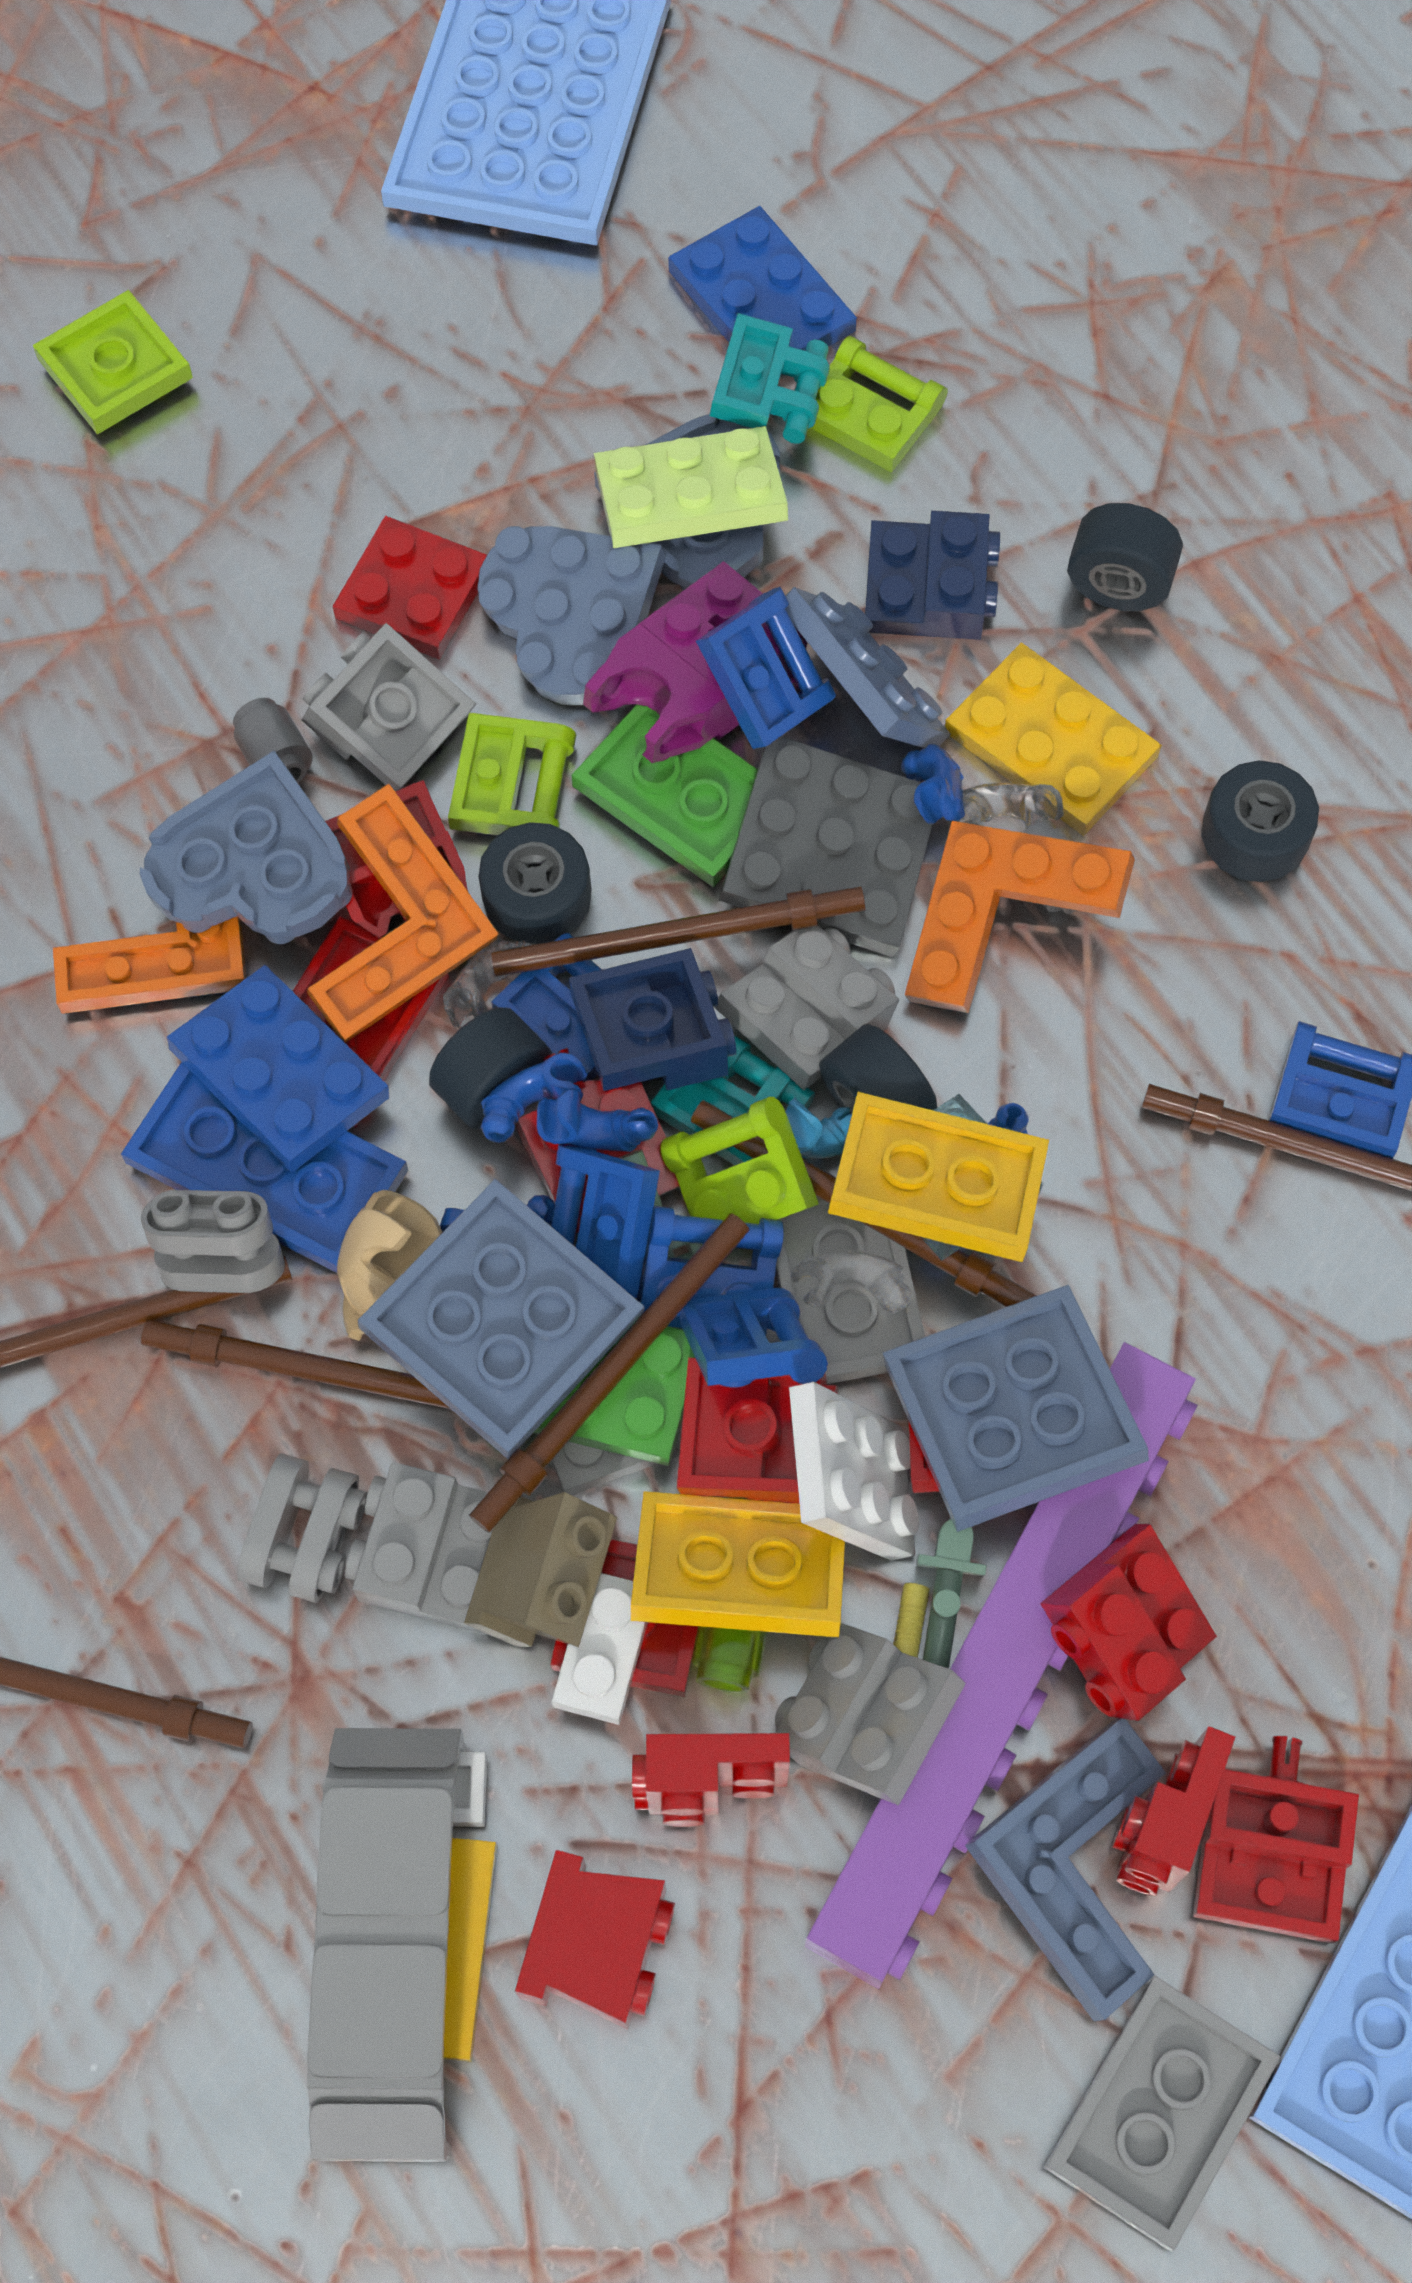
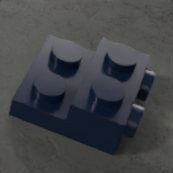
(932, 576)
(653, 1022)

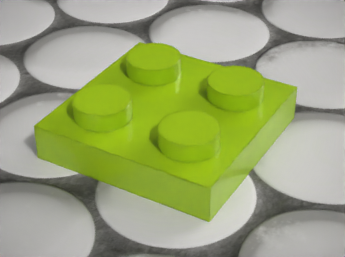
(113, 361)

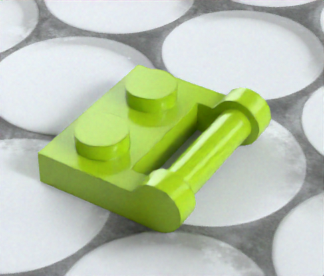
(867, 420)
(492, 772)
(755, 1189)

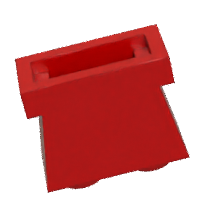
(595, 1940)

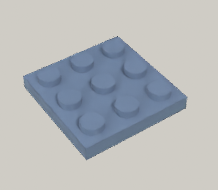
(501, 1318)
(1014, 1407)

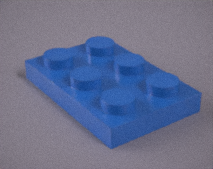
(763, 275)
(278, 1068)

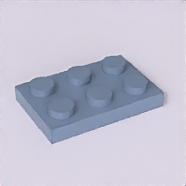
(865, 669)

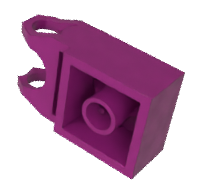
(665, 670)

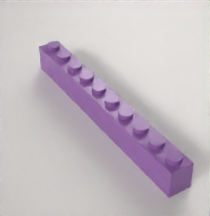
(1001, 1661)

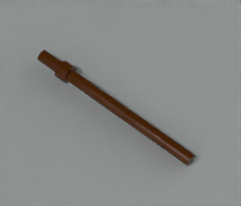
(799, 909)
(1209, 1114)
(972, 1273)
(111, 1321)
(212, 1346)
(526, 1468)
(178, 1717)

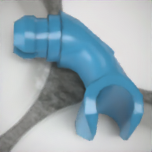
(817, 1137)

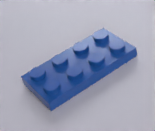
(200, 1145)

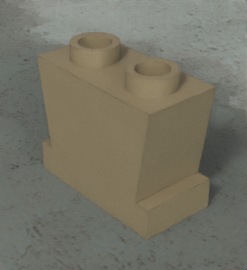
(541, 1571)

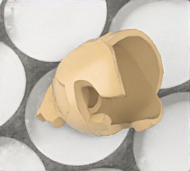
(379, 1249)

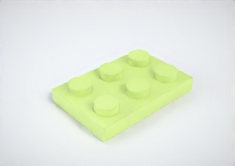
(690, 487)

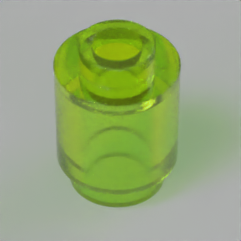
(728, 1658)

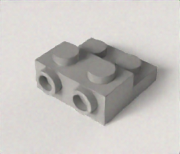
(386, 707)
(807, 1001)
(420, 1546)
(867, 1712)

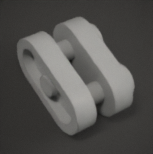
(213, 1241)
(317, 1561)

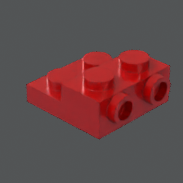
(739, 1439)
(1129, 1624)
(685, 1771)
(1166, 1827)

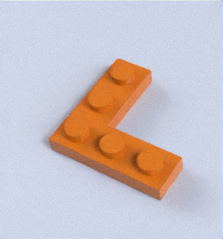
(997, 863)
(440, 928)
(149, 967)

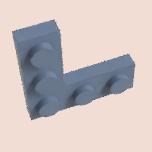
(1030, 1866)

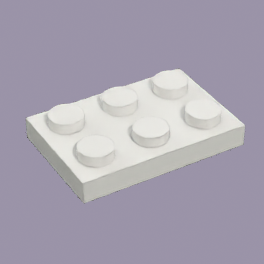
(852, 1472)

